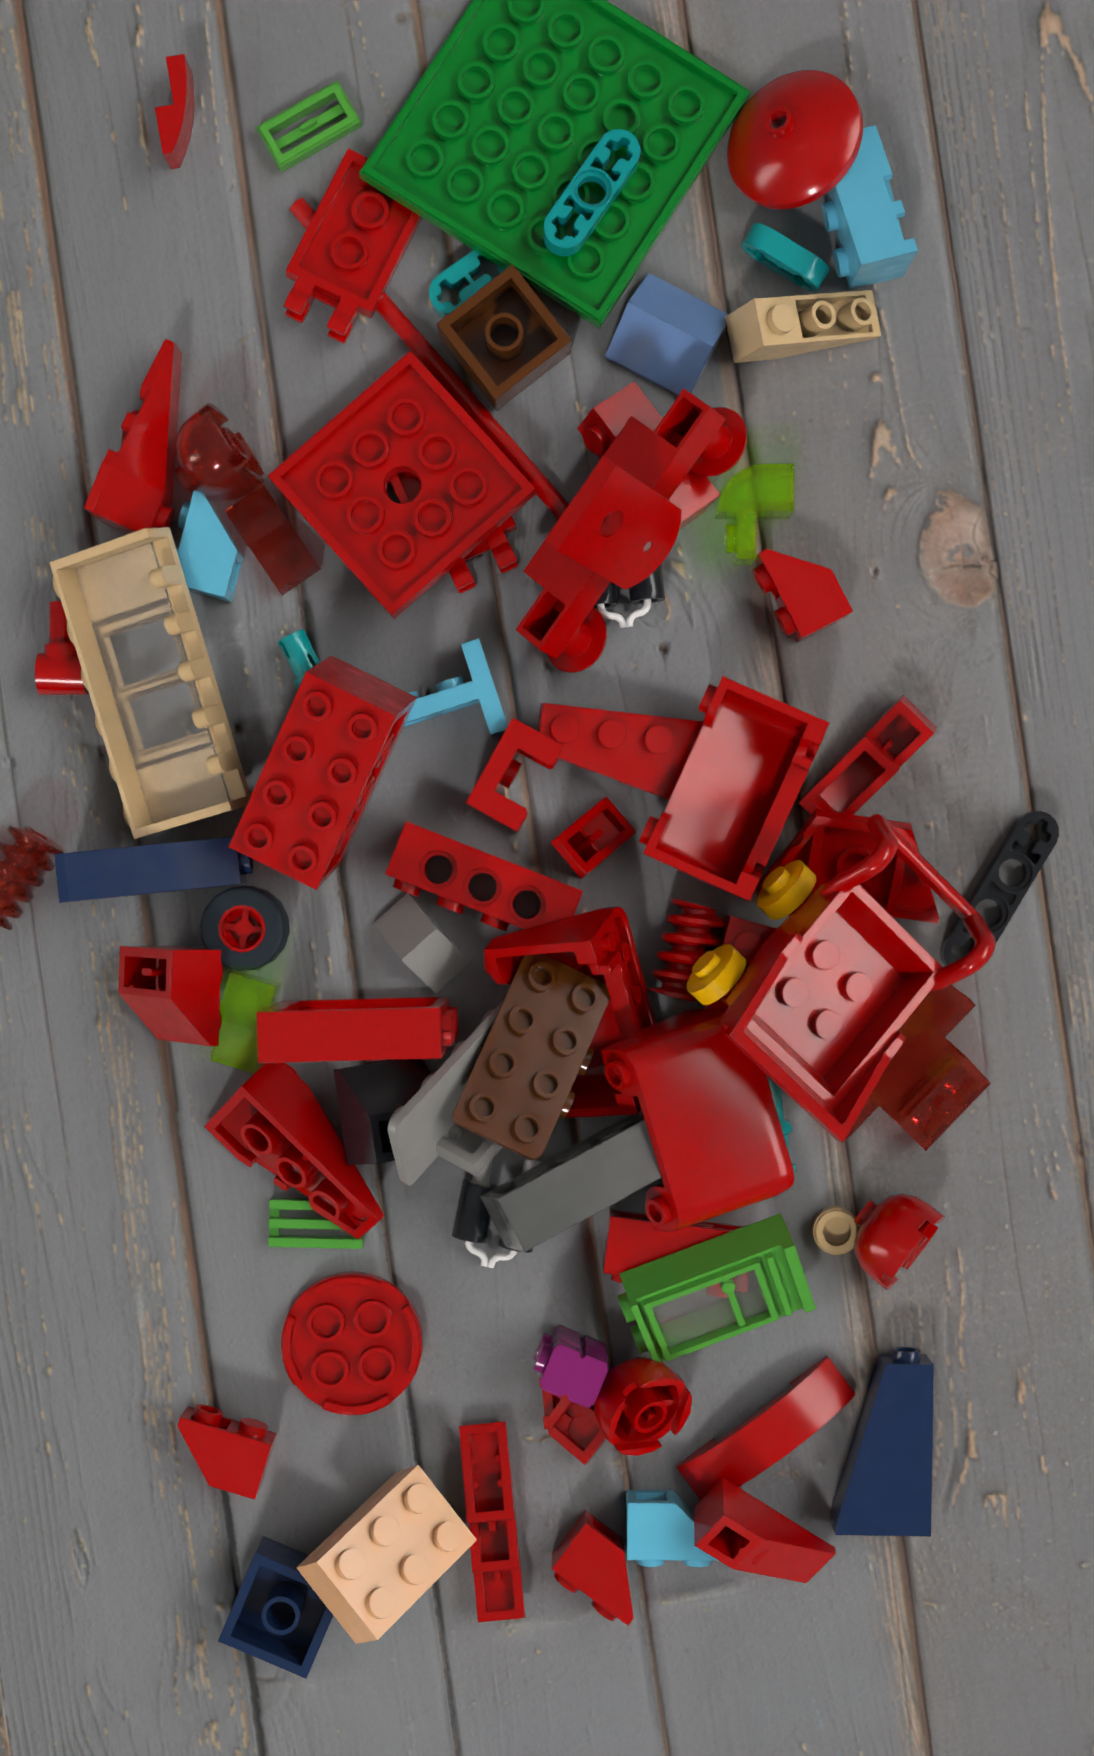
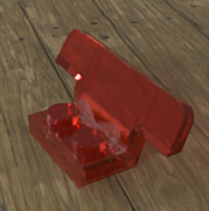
(928, 1076)

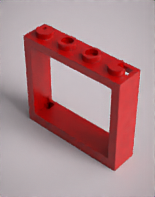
(356, 1029)

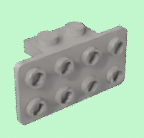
(425, 1123)

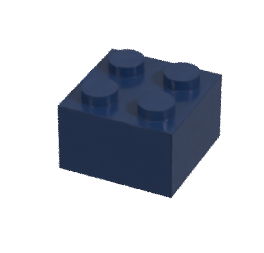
(277, 1611)

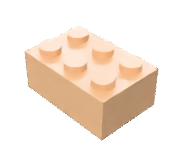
(386, 1554)

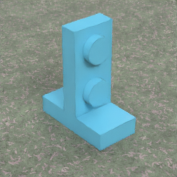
(455, 694)

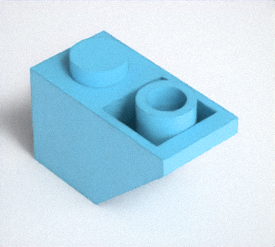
(207, 550)
(661, 1529)

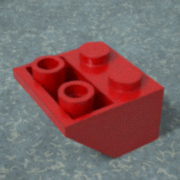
(174, 991)

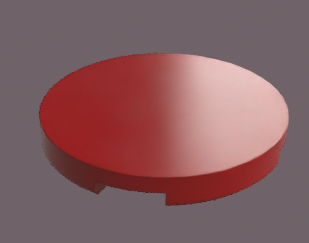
(352, 1343)

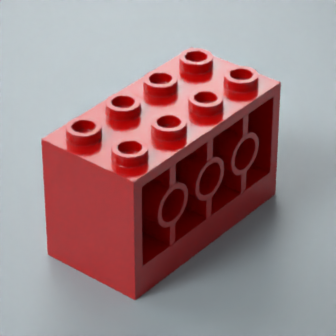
(322, 771)

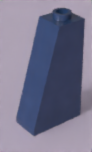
(149, 869)
(889, 1461)

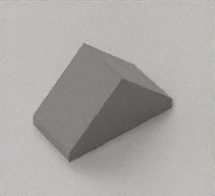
(421, 943)

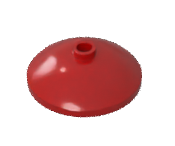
(807, 153)

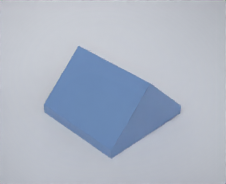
(666, 335)

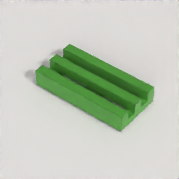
(319, 141)
(304, 1241)

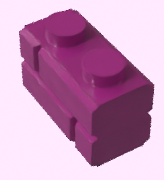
(571, 1365)

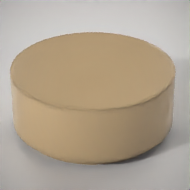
(834, 1230)

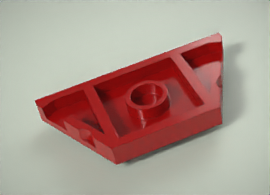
(839, 840)

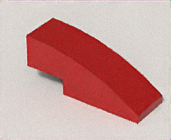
(871, 760)

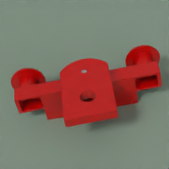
(622, 524)

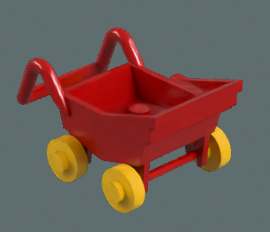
(833, 980)

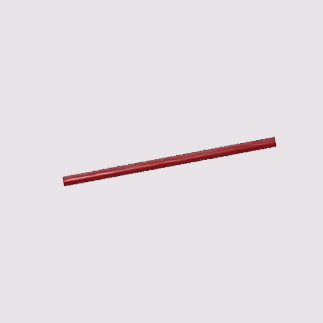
(456, 387)

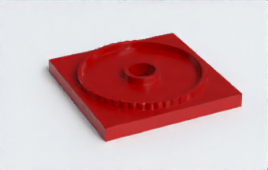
(391, 429)

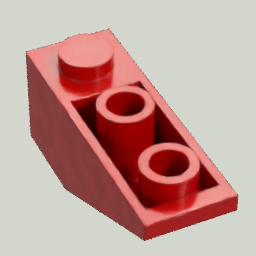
(755, 1536)

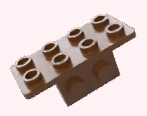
(532, 1056)

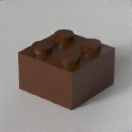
(504, 337)

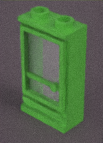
(715, 1290)

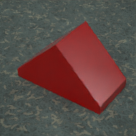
(593, 837)

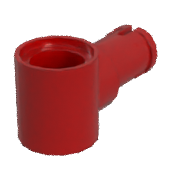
(59, 666)

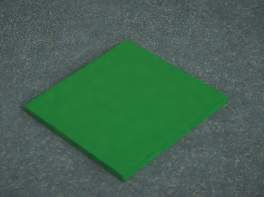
(517, 113)

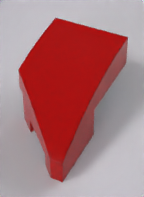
(572, 1426)

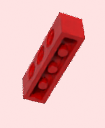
(420, 845)

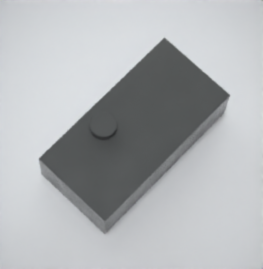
(573, 1184)

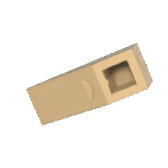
(801, 324)

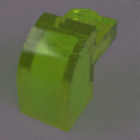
(754, 494)

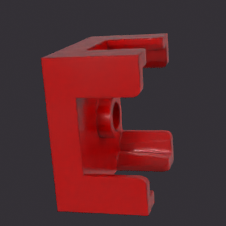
(503, 769)

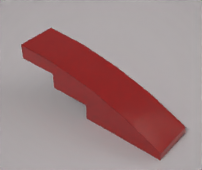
(492, 1521)

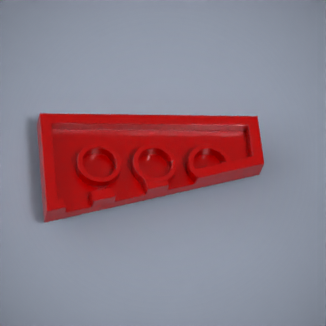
(623, 746)

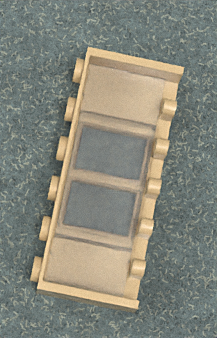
(150, 681)

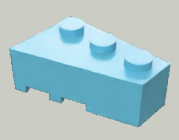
(867, 219)

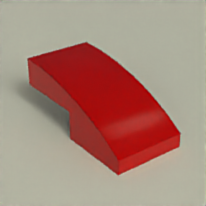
(177, 119)

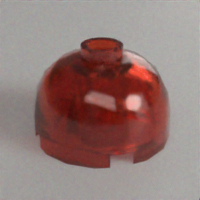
(215, 457)

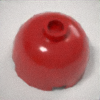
(893, 1235)
(641, 1404)

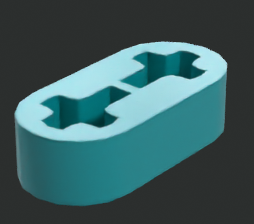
(785, 257)
(456, 276)

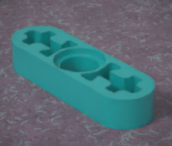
(620, 172)

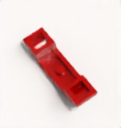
(771, 1431)

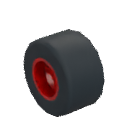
(229, 928)

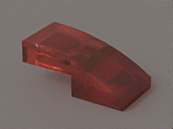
(272, 539)

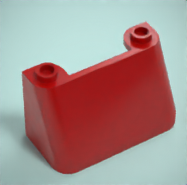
(735, 788)
(604, 949)
(704, 1117)

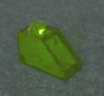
(238, 1033)

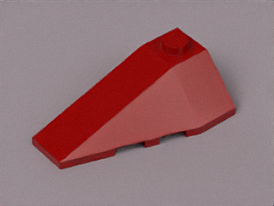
(138, 480)
(286, 1131)

